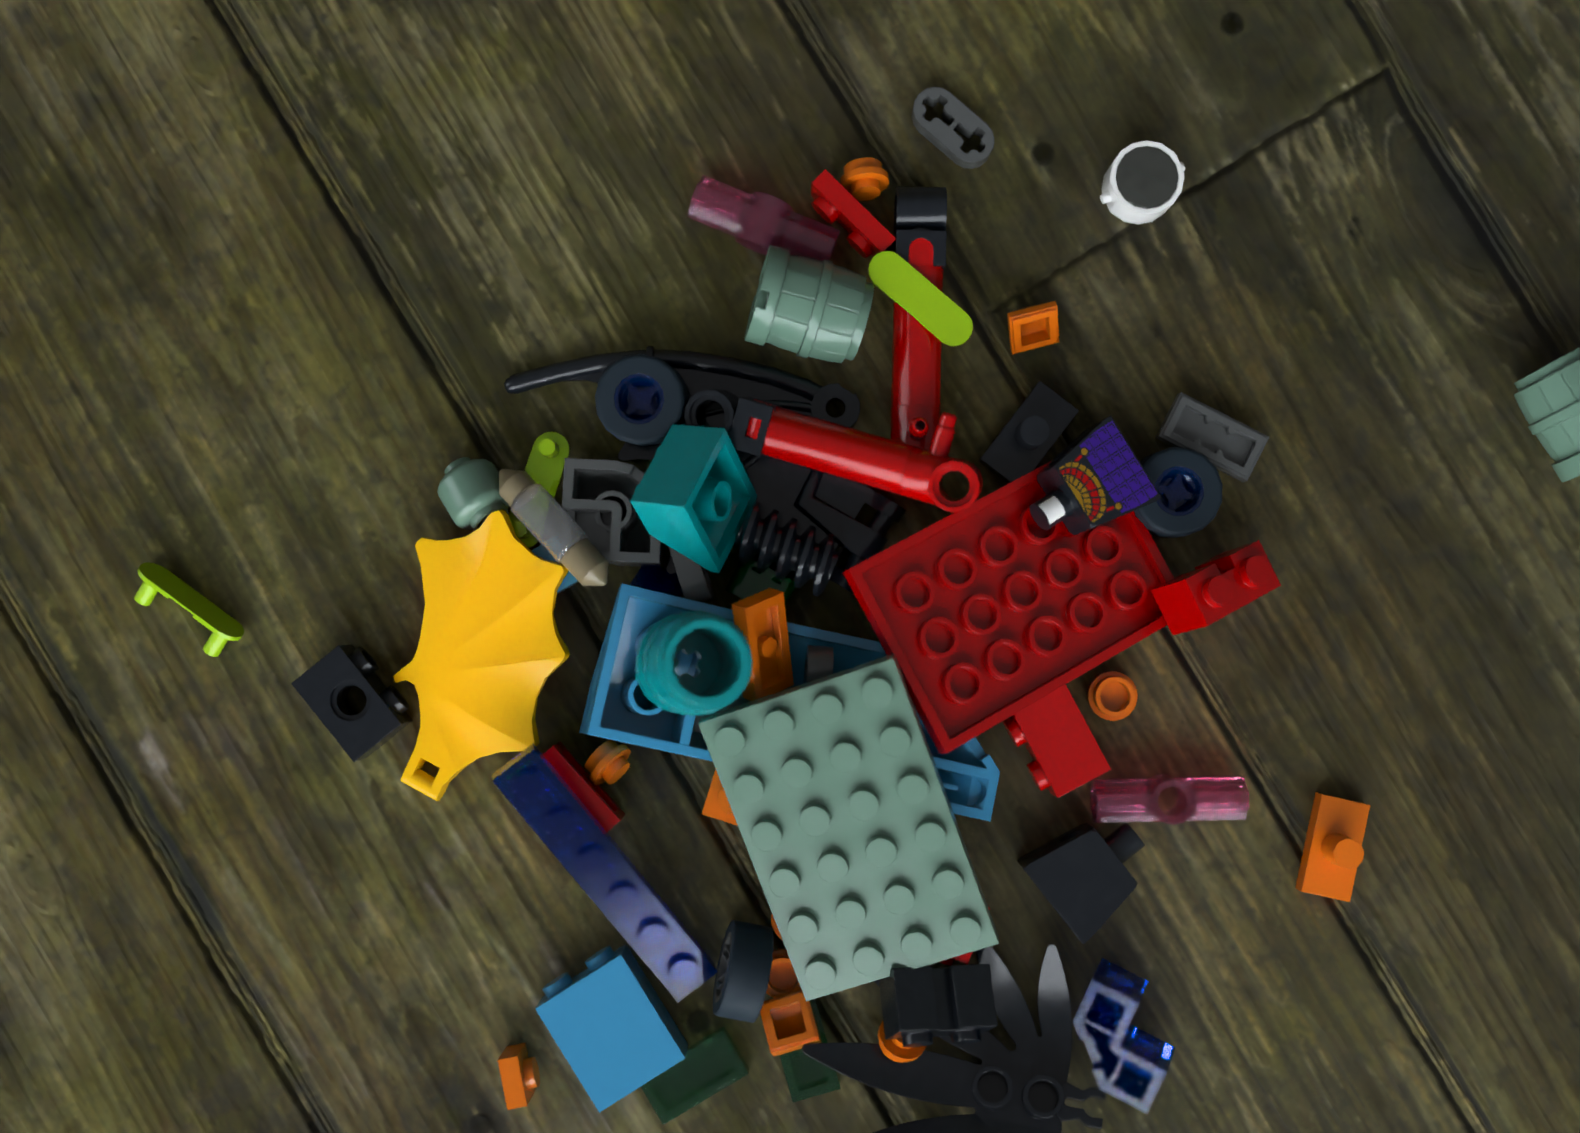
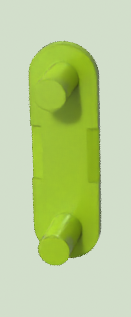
(920, 298)
(545, 468)
(161, 580)

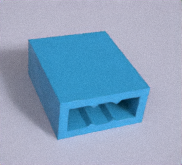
(611, 1026)

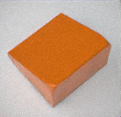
(789, 1023)

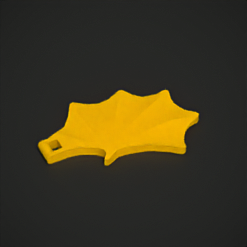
(480, 649)

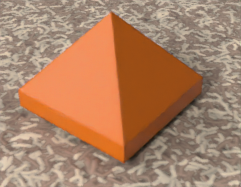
(1033, 327)

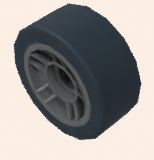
(743, 971)

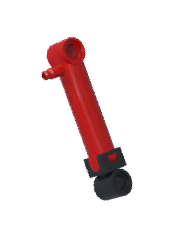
(916, 352)
(840, 450)

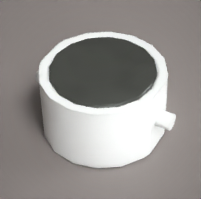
(1142, 182)

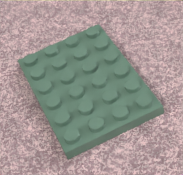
(849, 828)

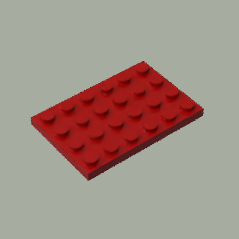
(1003, 611)

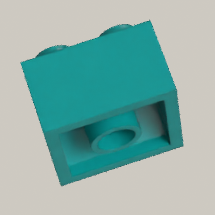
(695, 494)

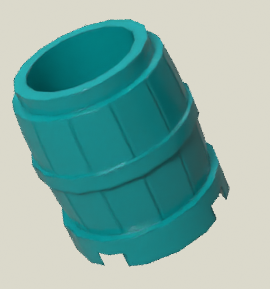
(722, 663)

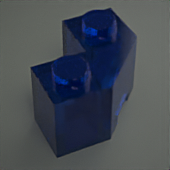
(1123, 1057)

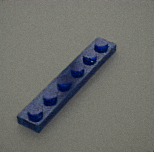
(604, 872)

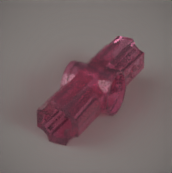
(760, 221)
(1198, 799)

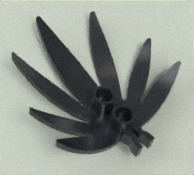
(1010, 1089)

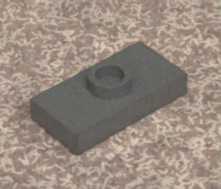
(1223, 440)

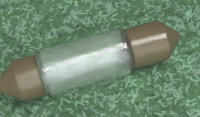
(553, 527)

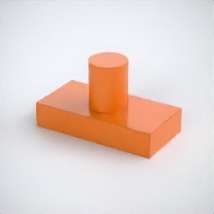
(1333, 847)

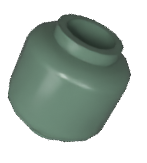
(471, 492)

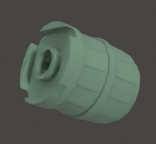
(809, 307)
(1552, 409)

